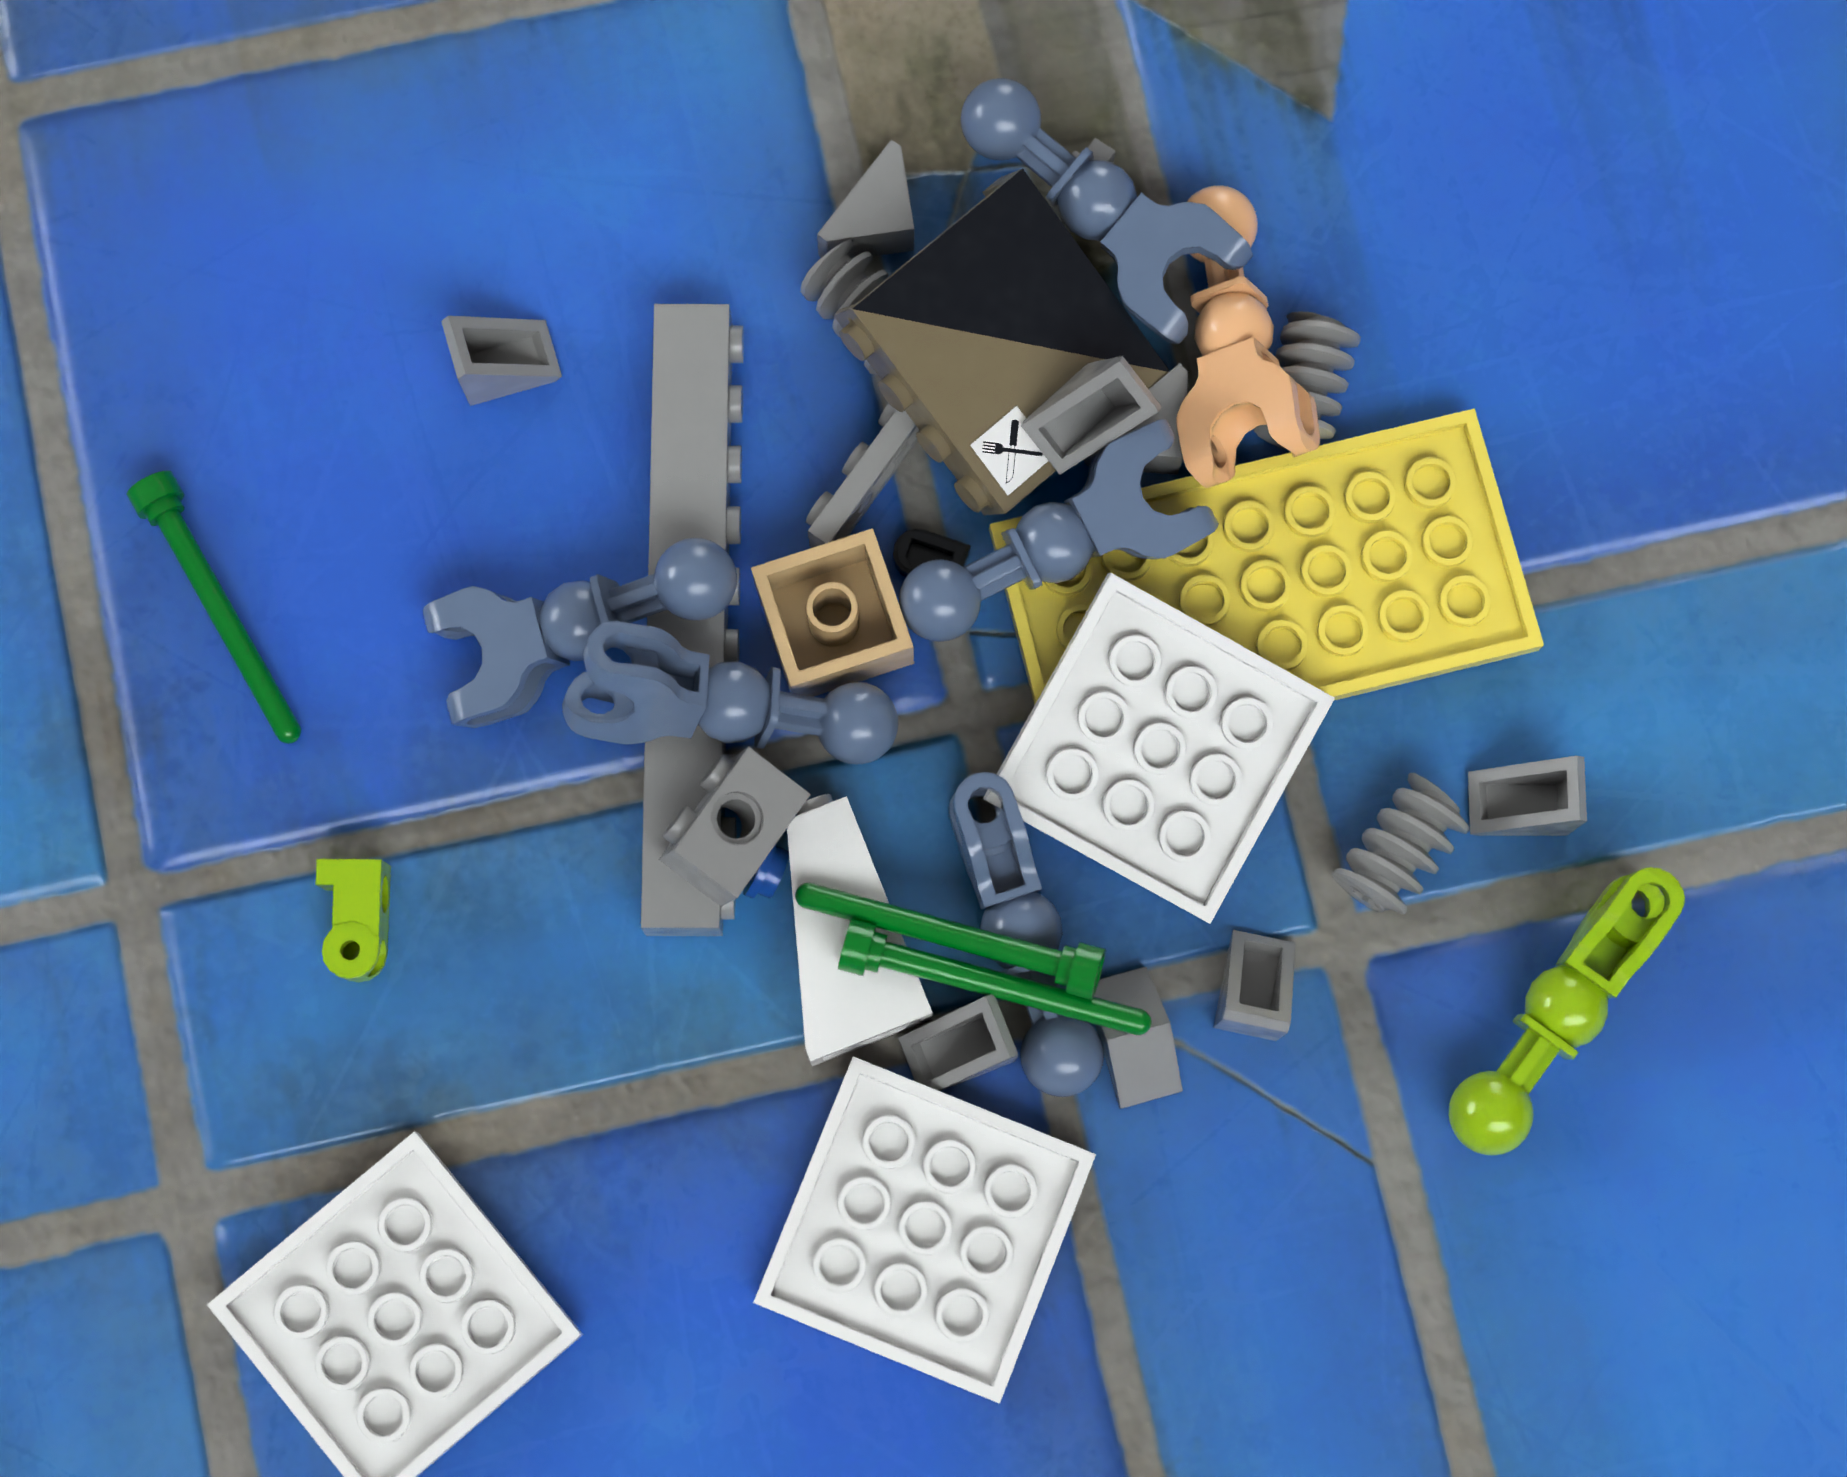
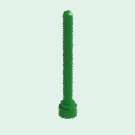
(159, 502)
(869, 950)
(1072, 967)

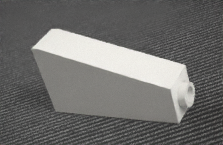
(837, 1006)

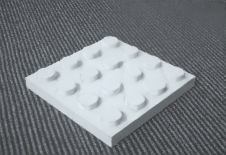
(1160, 747)
(925, 1229)
(395, 1317)

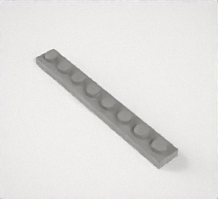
(873, 465)

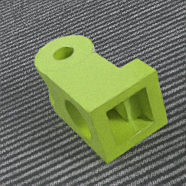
(360, 916)

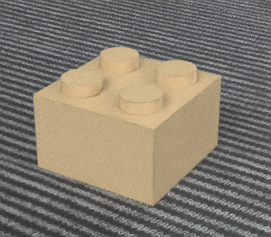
(833, 614)

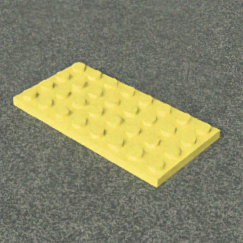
(1334, 563)

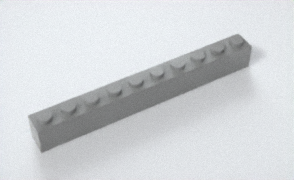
(689, 500)

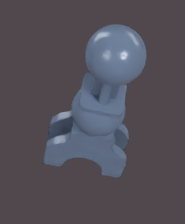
(1102, 204)
(1059, 539)
(536, 637)
(675, 691)
(1058, 1051)

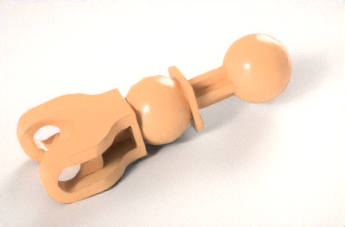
(1237, 375)

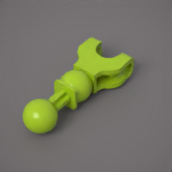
(1566, 1007)

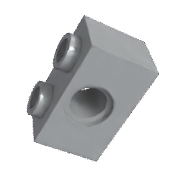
(765, 805)

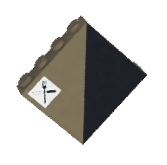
(988, 333)

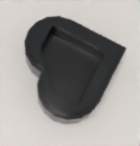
(920, 546)

